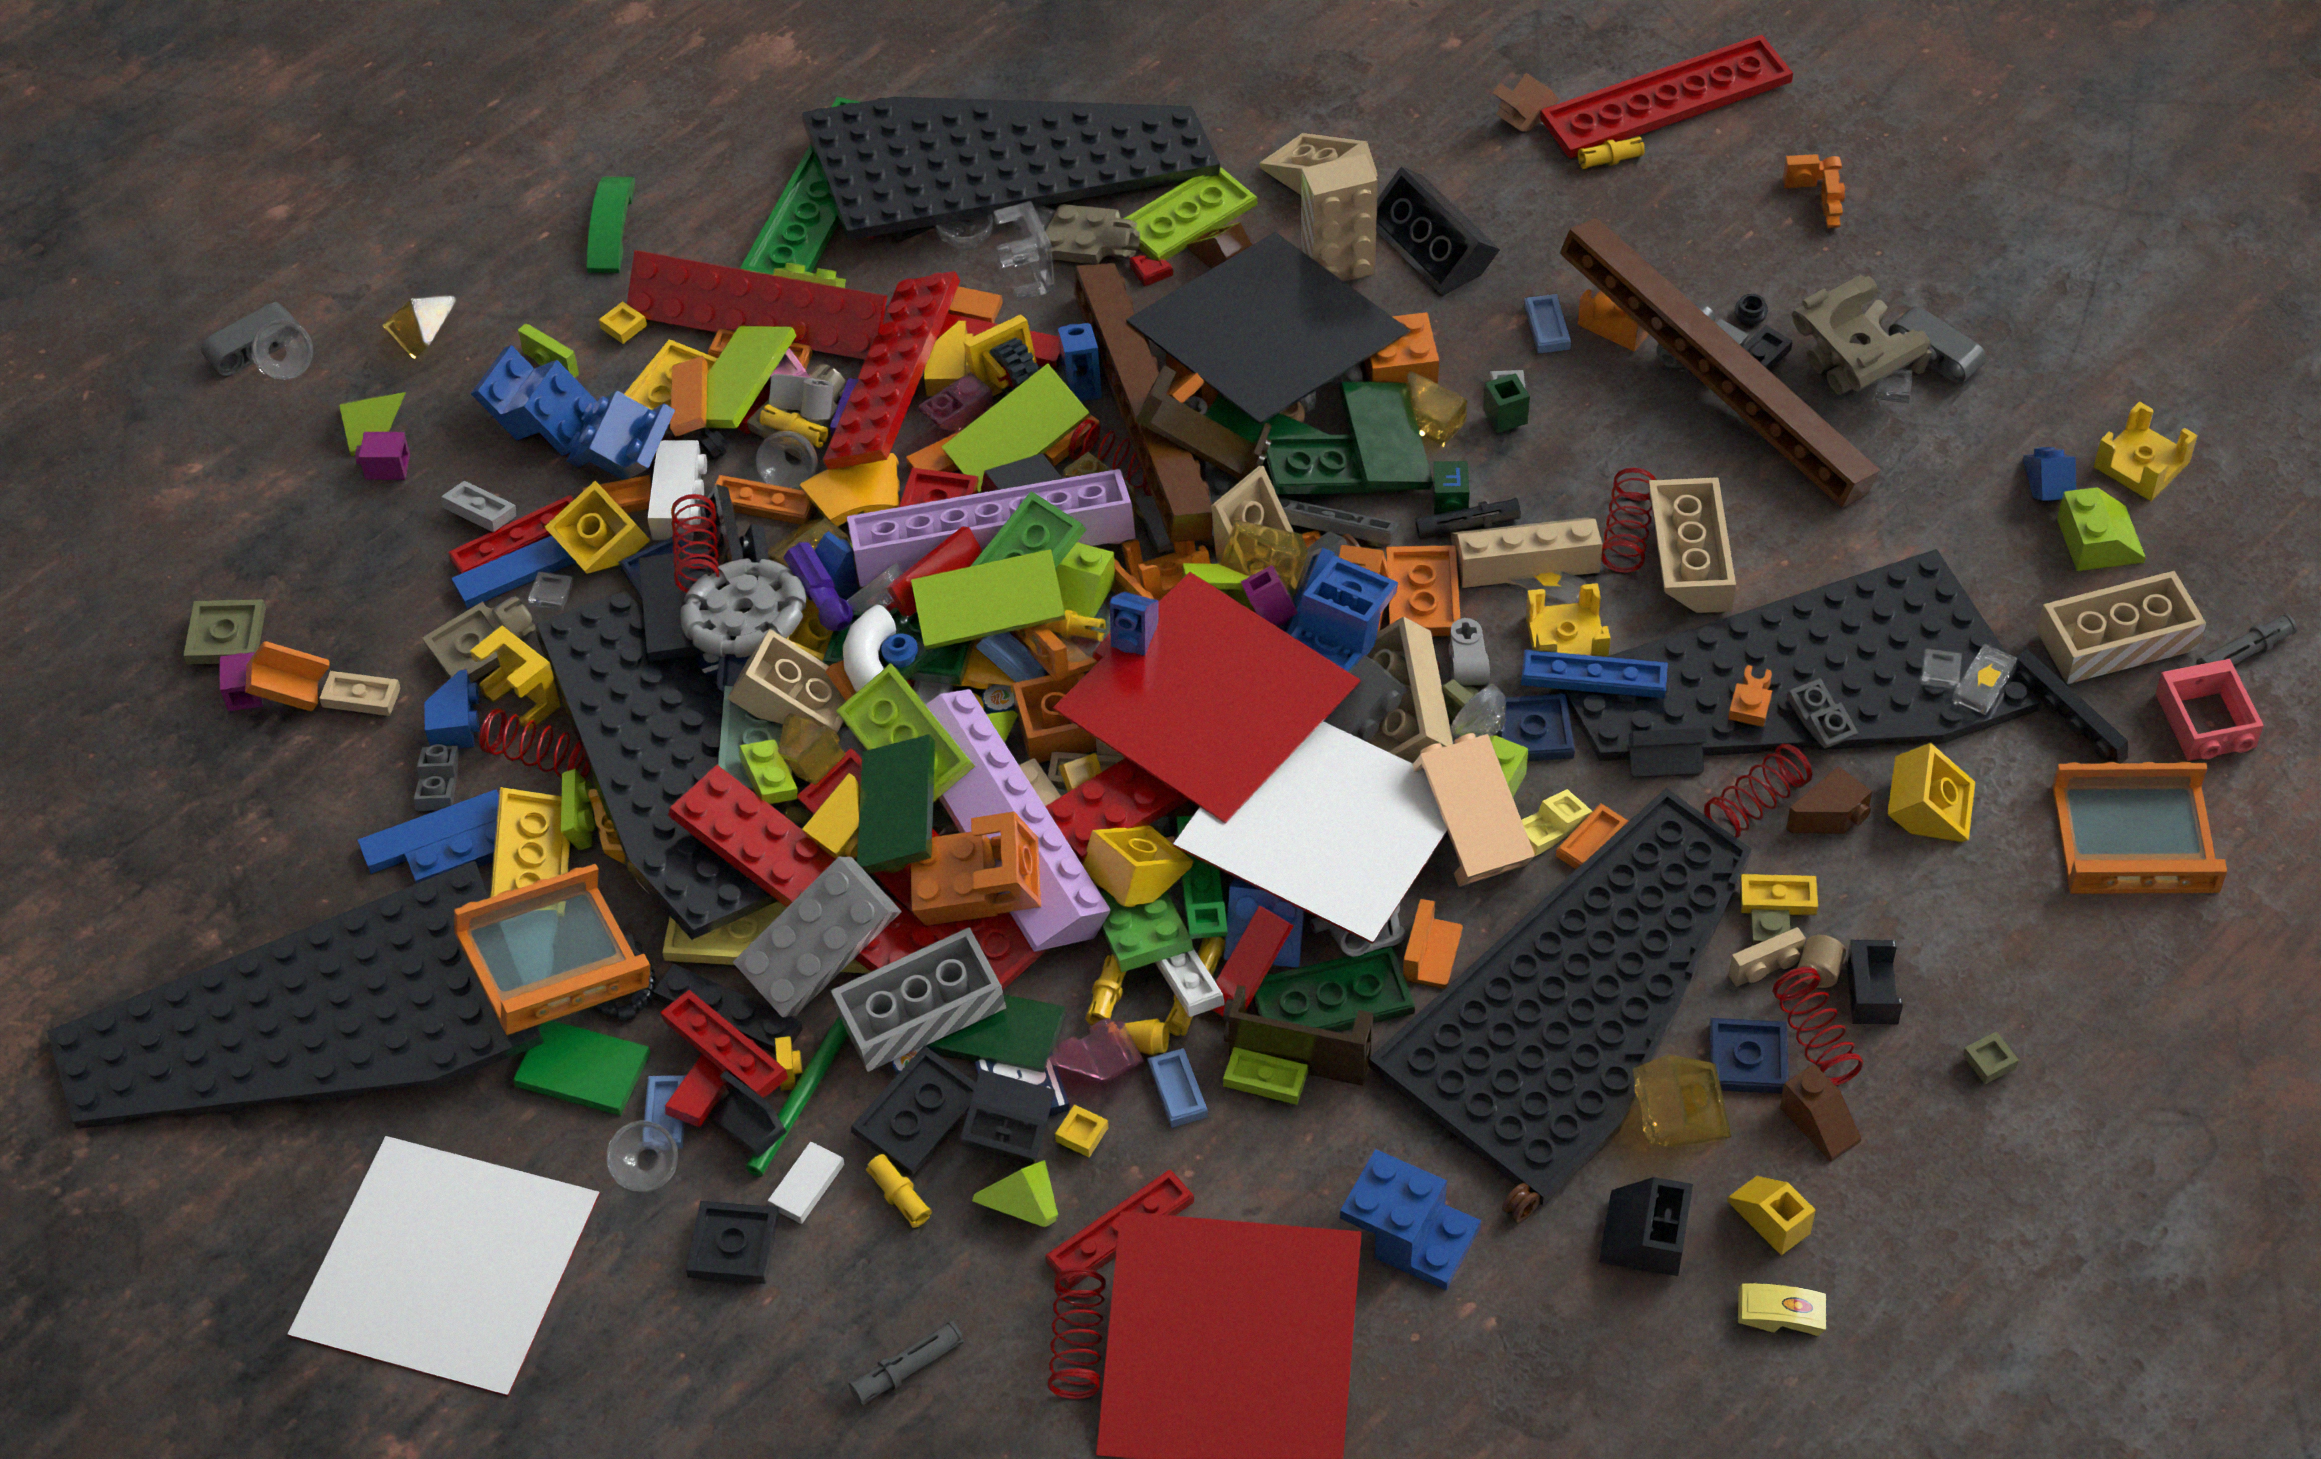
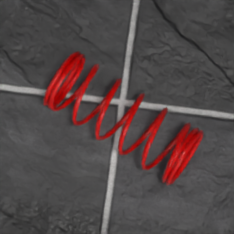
(1093, 435)
(693, 528)
(1625, 542)
(501, 737)
(1784, 771)
(1810, 987)
(1076, 1372)

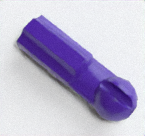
(833, 612)

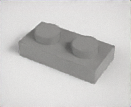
(478, 506)

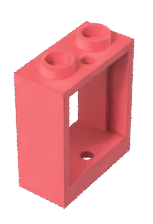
(2202, 681)

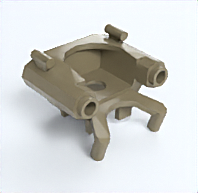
(1837, 318)

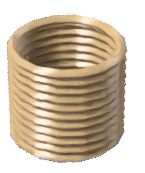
(1825, 956)

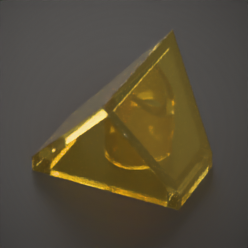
(418, 322)

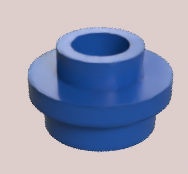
(899, 650)

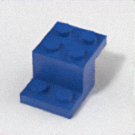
(533, 399)
(619, 435)
(1343, 612)
(1242, 905)
(1410, 1219)

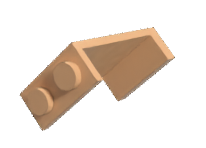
(1476, 807)

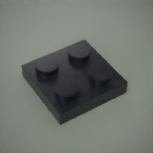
(732, 1242)

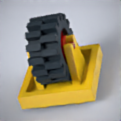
(1002, 355)

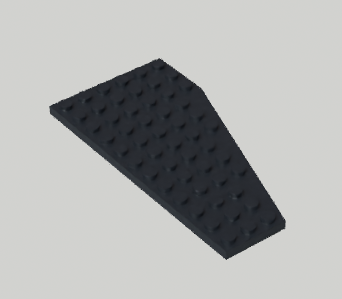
(956, 159)
(1854, 634)
(648, 742)
(308, 1017)
(1544, 1029)

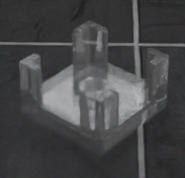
(1031, 249)

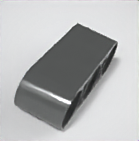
(231, 347)
(1952, 352)

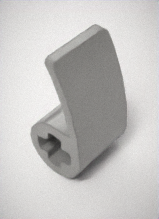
(804, 394)

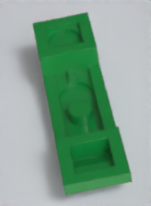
(608, 223)
(1202, 896)

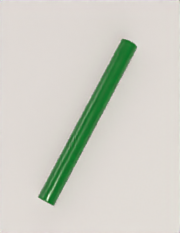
(802, 1092)

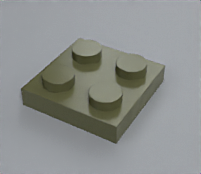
(223, 629)

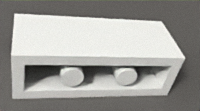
(675, 474)

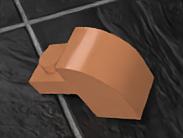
(1524, 103)

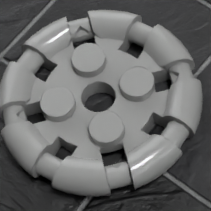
(714, 626)

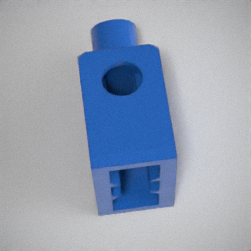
(1080, 349)

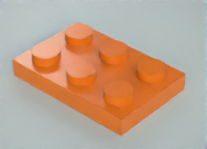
(1426, 586)

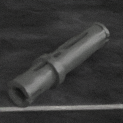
(2277, 630)
(892, 1371)

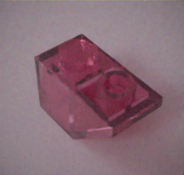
(958, 403)
(1101, 1054)

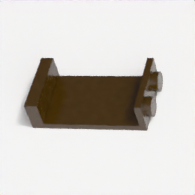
(1199, 433)
(1325, 1052)

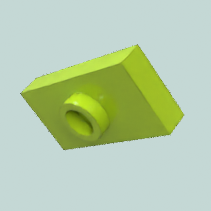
(546, 349)

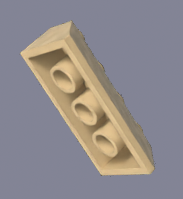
(1693, 543)
(1527, 549)
(1422, 716)

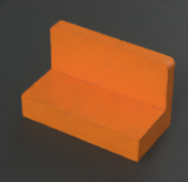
(285, 675)
(1431, 948)

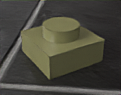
(1768, 924)
(1990, 1057)

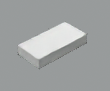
(806, 1182)

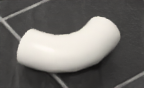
(863, 645)

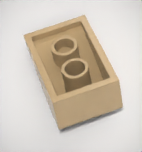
(1309, 151)
(1248, 501)
(784, 681)

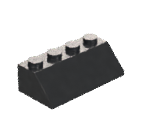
(1432, 232)

